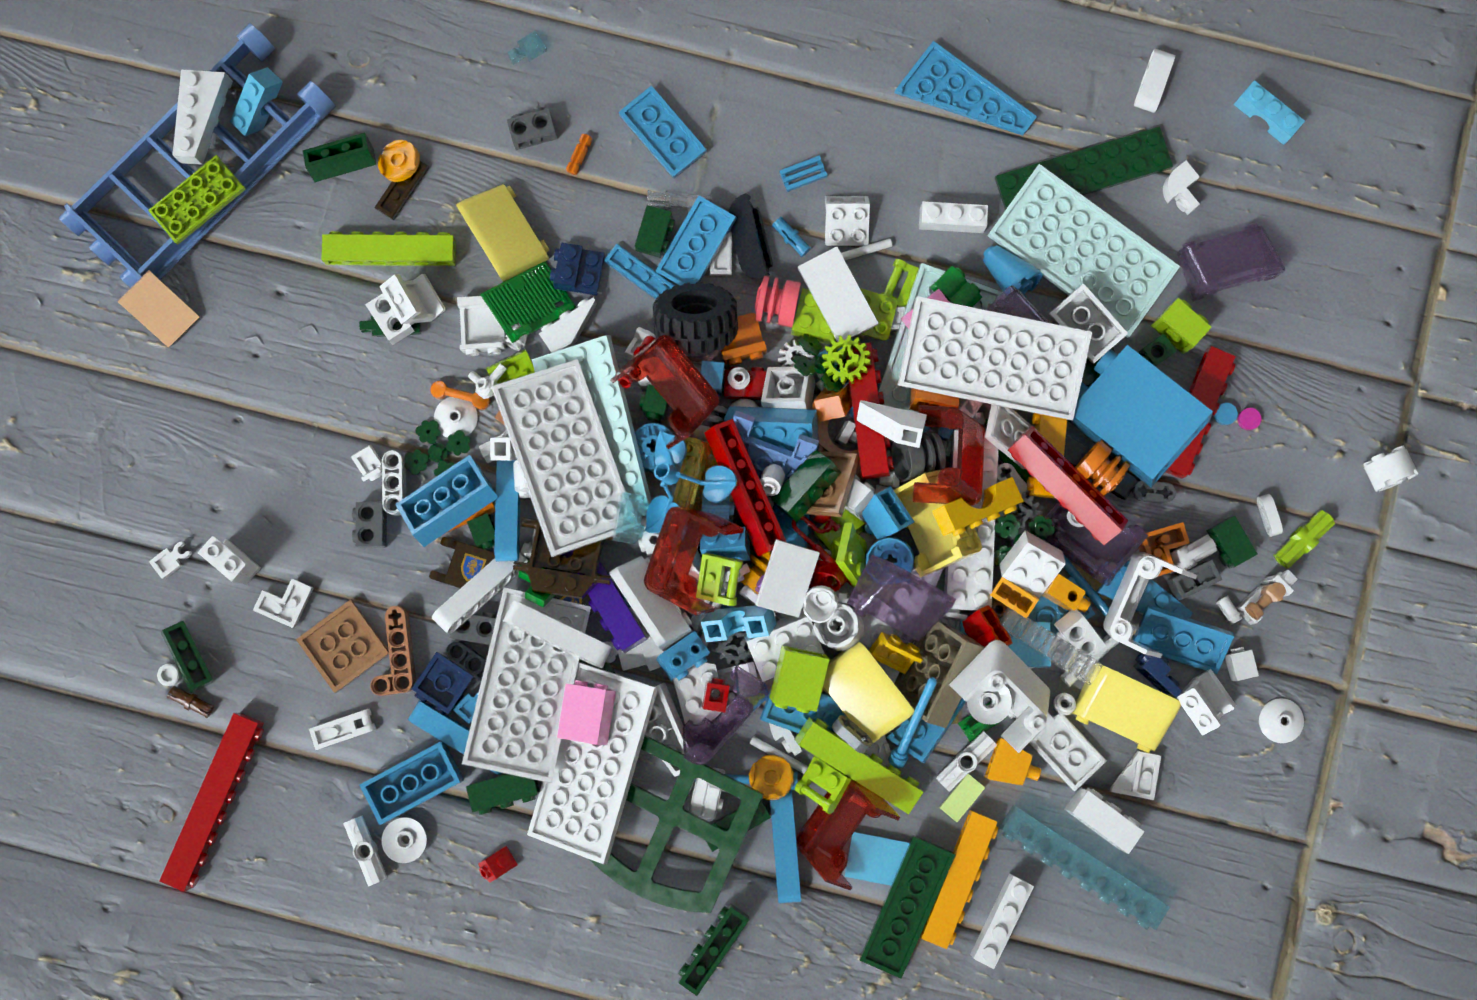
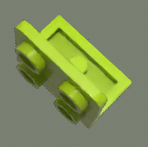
(883, 310)
(517, 366)

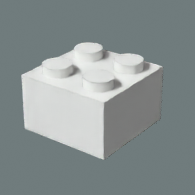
(787, 389)
(1032, 564)

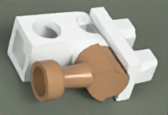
(1271, 591)

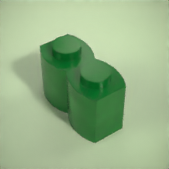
(956, 288)

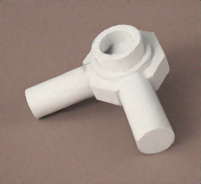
(485, 384)

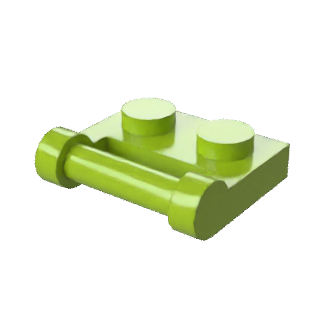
(900, 265)
(712, 576)
(828, 779)

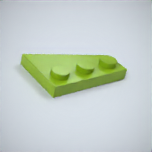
(850, 554)

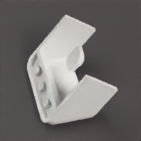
(657, 614)
(1119, 617)
(994, 669)

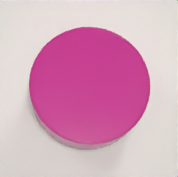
(1249, 419)

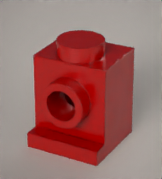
(716, 703)

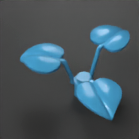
(718, 484)

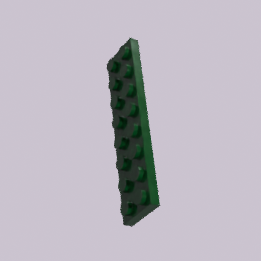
(1098, 165)

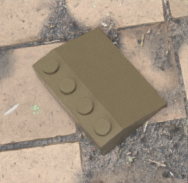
(944, 657)

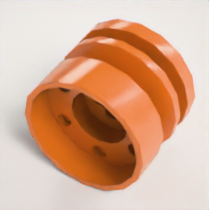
(1101, 469)

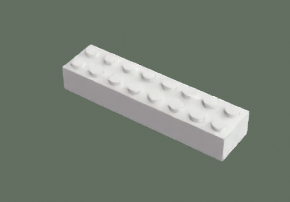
(972, 577)

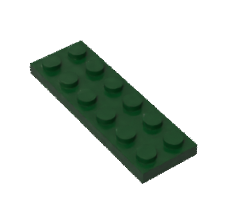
(907, 906)

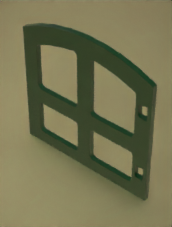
(672, 814)

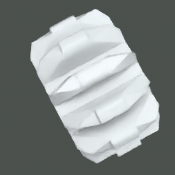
(788, 355)

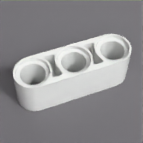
(1154, 80)
(388, 474)

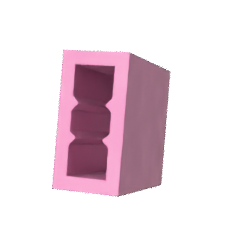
(586, 713)

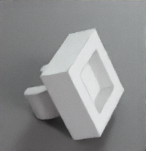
(846, 434)

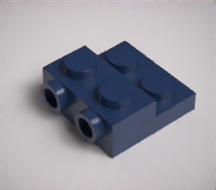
(577, 269)
(1155, 671)
(442, 684)

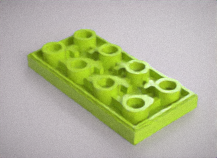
(197, 199)

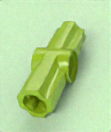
(1304, 539)

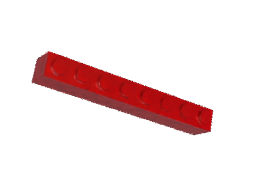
(211, 802)

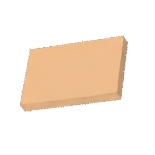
(158, 308)

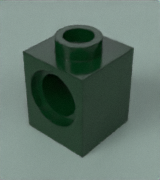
(1163, 345)
(482, 531)

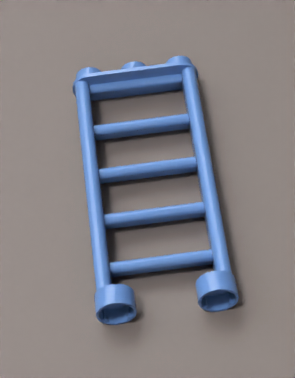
(256, 166)

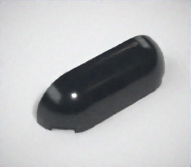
(750, 238)

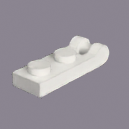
(341, 729)

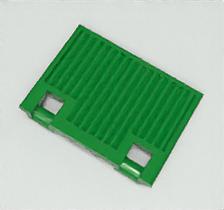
(527, 301)

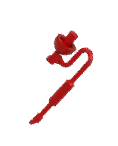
(826, 529)

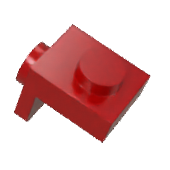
(497, 864)

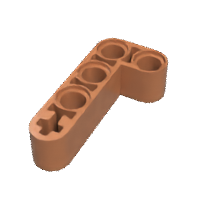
(395, 651)

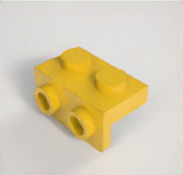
(894, 652)

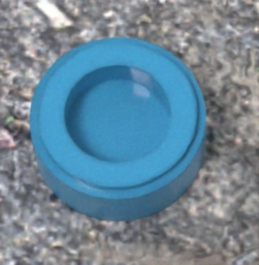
(1226, 414)

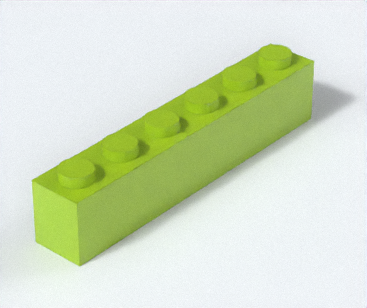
(389, 249)
(862, 768)

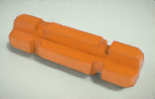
(579, 154)

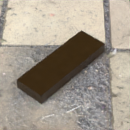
(399, 192)

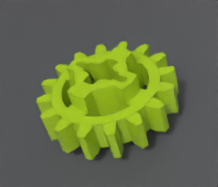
(856, 360)

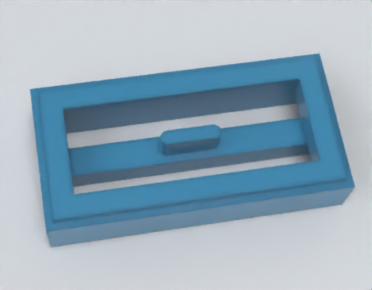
(823, 174)

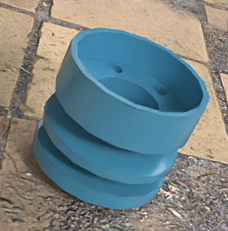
(645, 436)
(898, 549)

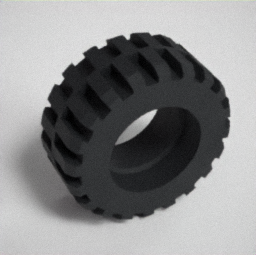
(696, 317)

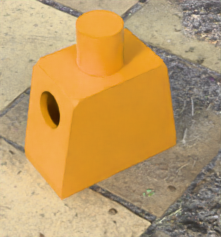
(1066, 594)
(1014, 597)
(1010, 766)

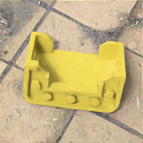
(503, 231)
(934, 548)
(865, 692)
(1127, 708)

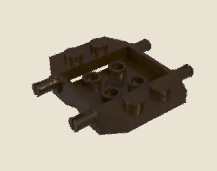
(583, 561)

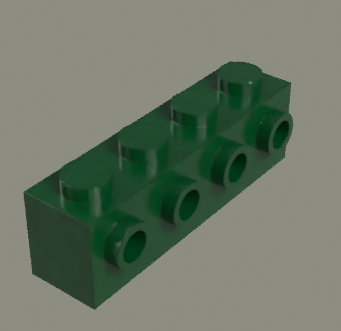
(712, 951)

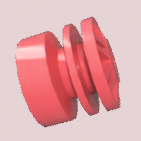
(777, 301)

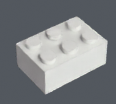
(1086, 312)
(788, 632)
(1105, 819)

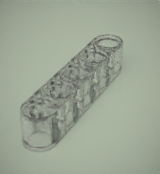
(1050, 646)

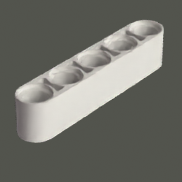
(475, 594)
(557, 634)

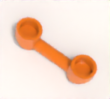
(441, 390)

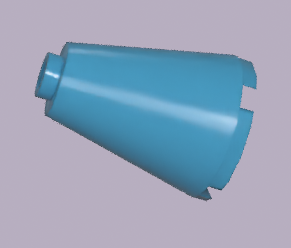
(1011, 270)

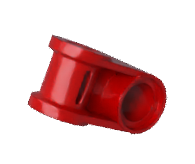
(828, 575)

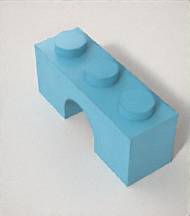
(258, 90)
(1280, 118)
(725, 622)

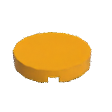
(398, 160)
(772, 777)

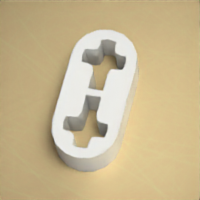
(1269, 515)

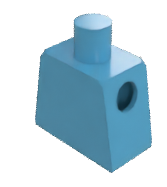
(885, 514)

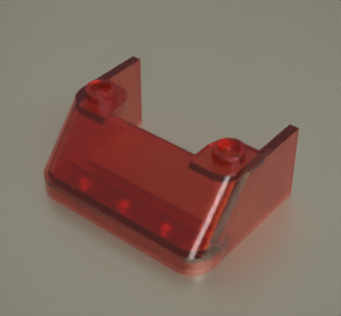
(676, 382)
(967, 478)
(675, 552)
(826, 834)

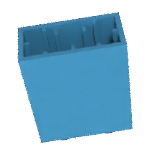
(1139, 413)

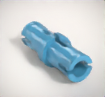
(791, 236)

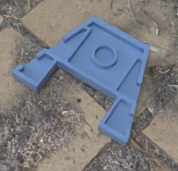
(764, 454)

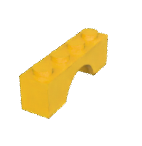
(958, 514)

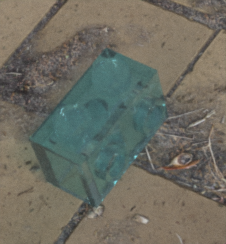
(628, 518)

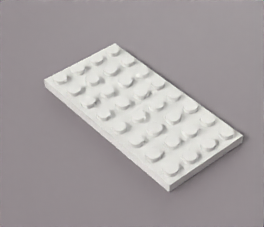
(994, 358)
(562, 455)
(523, 694)
(592, 780)

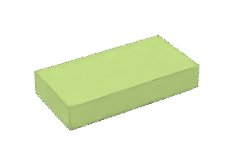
(962, 797)

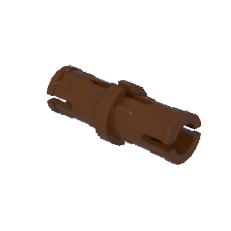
(190, 701)

